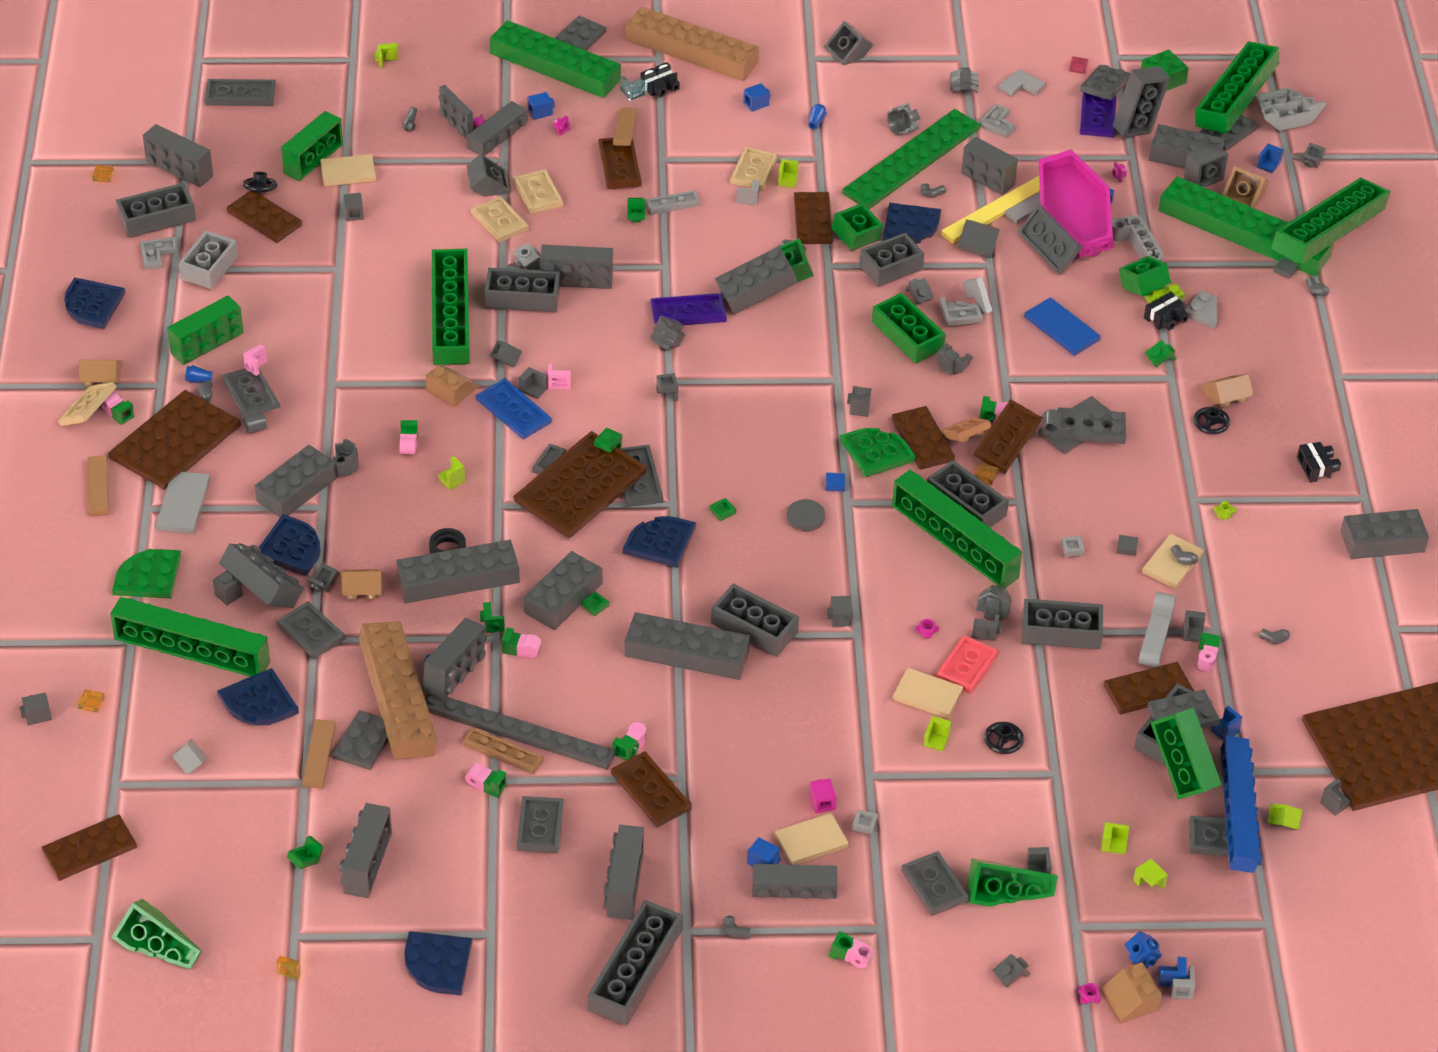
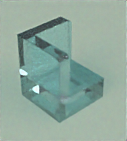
(632, 90)

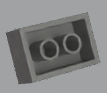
(989, 166)
(891, 259)

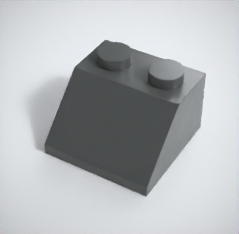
(848, 44)
(1205, 166)
(487, 177)

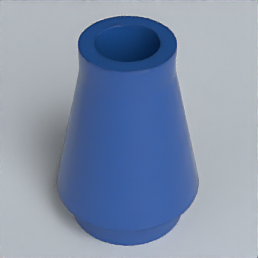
(817, 114)
(197, 375)

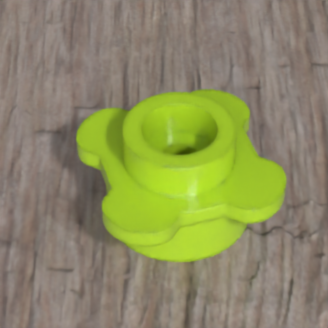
(1224, 510)

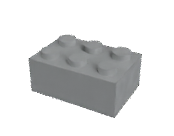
(208, 259)

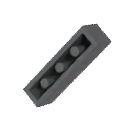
(497, 128)
(794, 881)

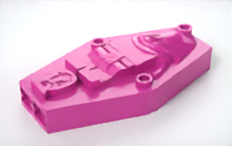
(1077, 201)

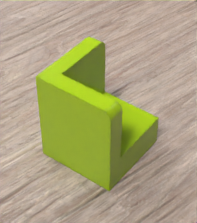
(788, 173)
(453, 476)
(937, 733)
(1284, 816)
(1115, 838)
(1150, 873)

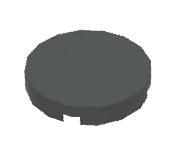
(806, 515)

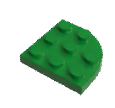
(876, 450)
(148, 574)

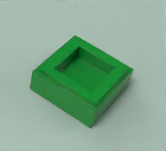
(723, 509)
(595, 603)

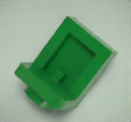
(636, 209)
(1160, 352)
(608, 440)
(493, 624)
(307, 854)

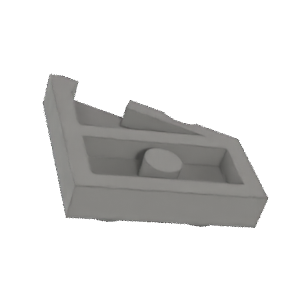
(1203, 309)
(960, 312)

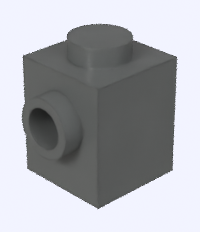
(860, 401)
(227, 587)
(840, 611)
(35, 709)

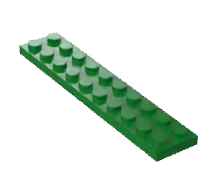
(911, 159)

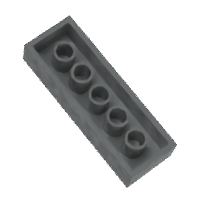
(458, 571)
(687, 645)
(635, 962)

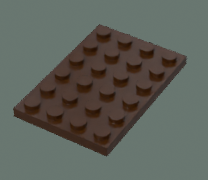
(174, 439)
(579, 485)

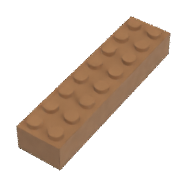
(692, 43)
(397, 690)

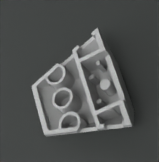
(1288, 108)

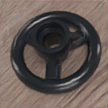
(259, 182)
(1212, 417)
(1005, 733)

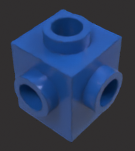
(1143, 949)

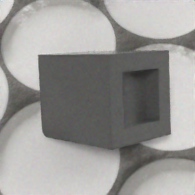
(353, 207)
(506, 353)
(533, 383)
(667, 383)
(1193, 626)
(1334, 799)
(1039, 859)

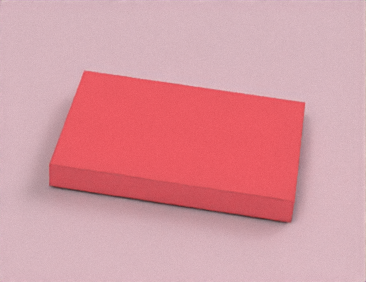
(967, 663)

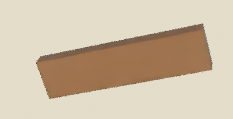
(625, 126)
(98, 485)
(502, 750)
(318, 753)

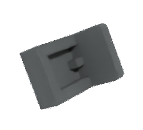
(1313, 155)
(919, 290)
(323, 578)
(987, 629)
(1011, 969)

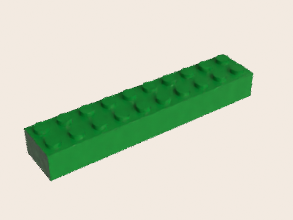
(1330, 220)
(1230, 221)

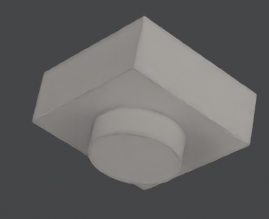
(1072, 546)
(865, 822)

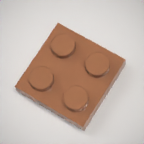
(966, 428)

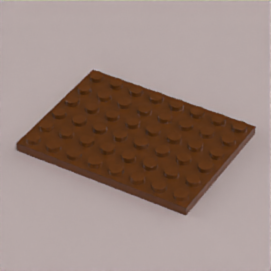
(1381, 745)

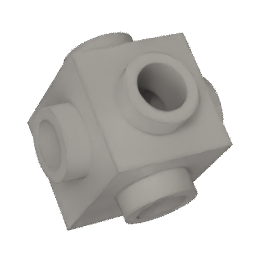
(527, 257)

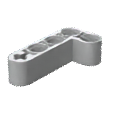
(1136, 230)
(1157, 629)

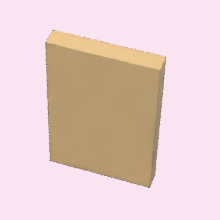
(753, 165)
(348, 170)
(538, 191)
(499, 219)
(87, 404)
(1164, 565)
(927, 693)
(811, 839)

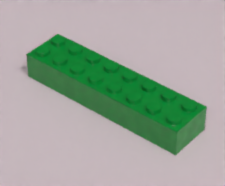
(555, 59)
(1236, 87)
(450, 307)
(957, 529)
(190, 637)

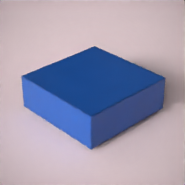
(835, 482)

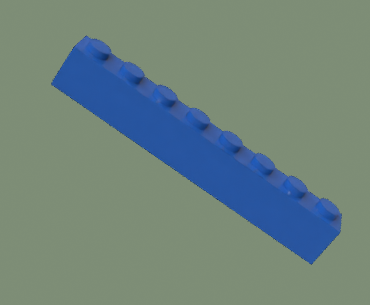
(1240, 804)

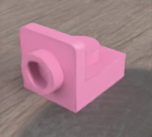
(255, 358)
(558, 378)

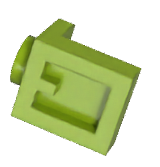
(386, 52)

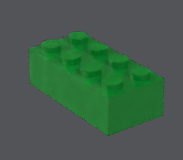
(312, 143)
(908, 327)
(205, 330)
(1186, 753)

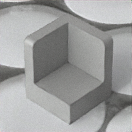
(749, 196)
(189, 756)
(1184, 987)

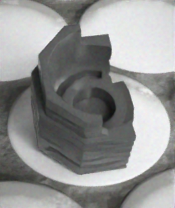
(963, 80)
(903, 119)
(667, 333)
(950, 360)
(346, 458)
(994, 601)

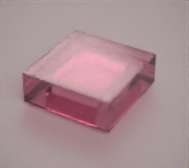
(1078, 65)

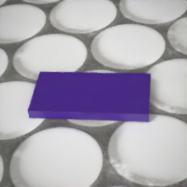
(1097, 116)
(690, 309)

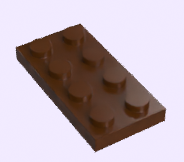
(619, 164)
(264, 216)
(813, 217)
(1007, 436)
(923, 437)
(1137, 689)
(651, 789)
(89, 847)

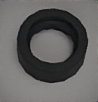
(446, 535)

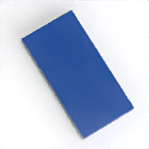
(1062, 326)
(514, 408)

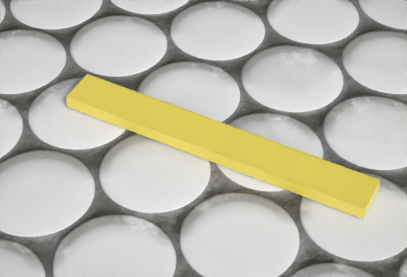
(994, 209)

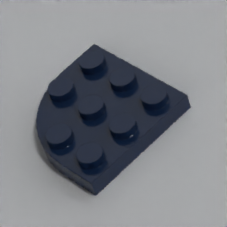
(914, 220)
(92, 301)
(660, 540)
(292, 545)
(258, 699)
(438, 961)

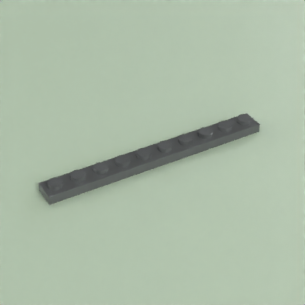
(521, 731)

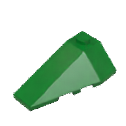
(797, 259)
(1001, 883)
(152, 933)

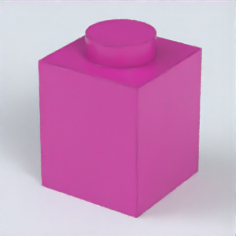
(822, 795)

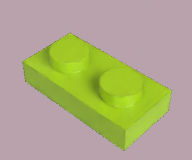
(1174, 288)

